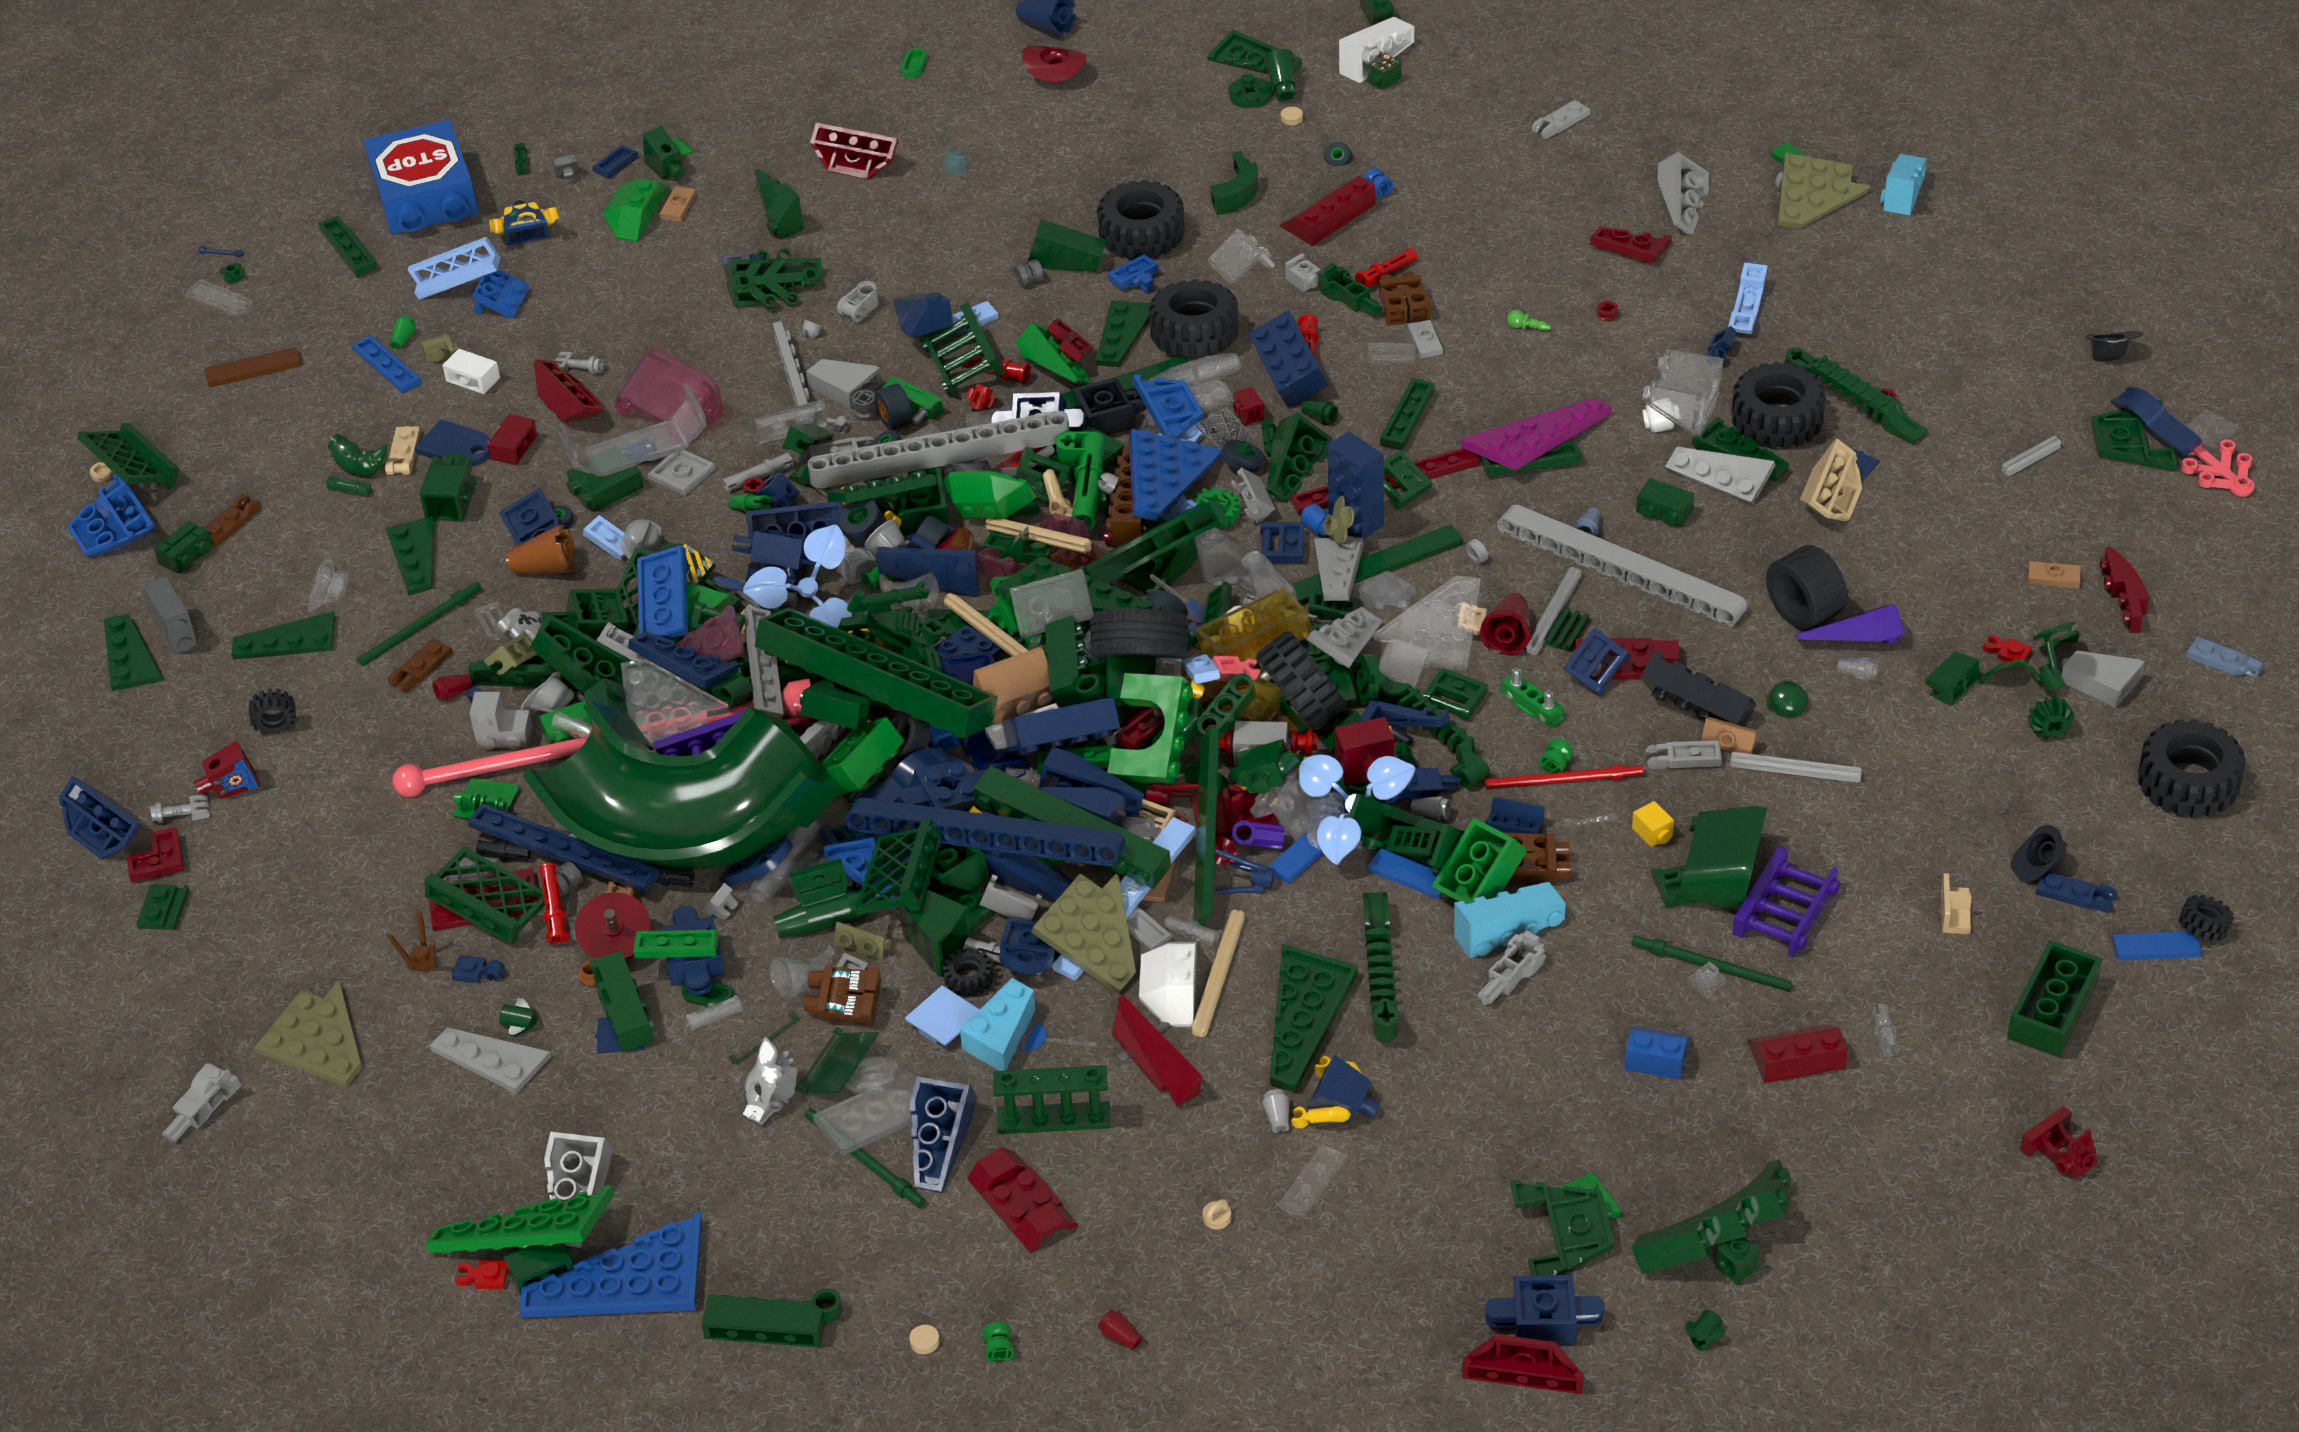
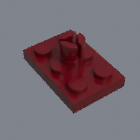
(1233, 807)

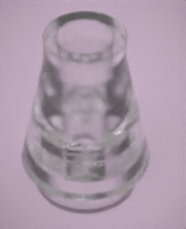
(1858, 668)

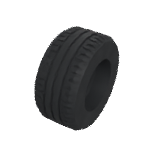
(1139, 634)

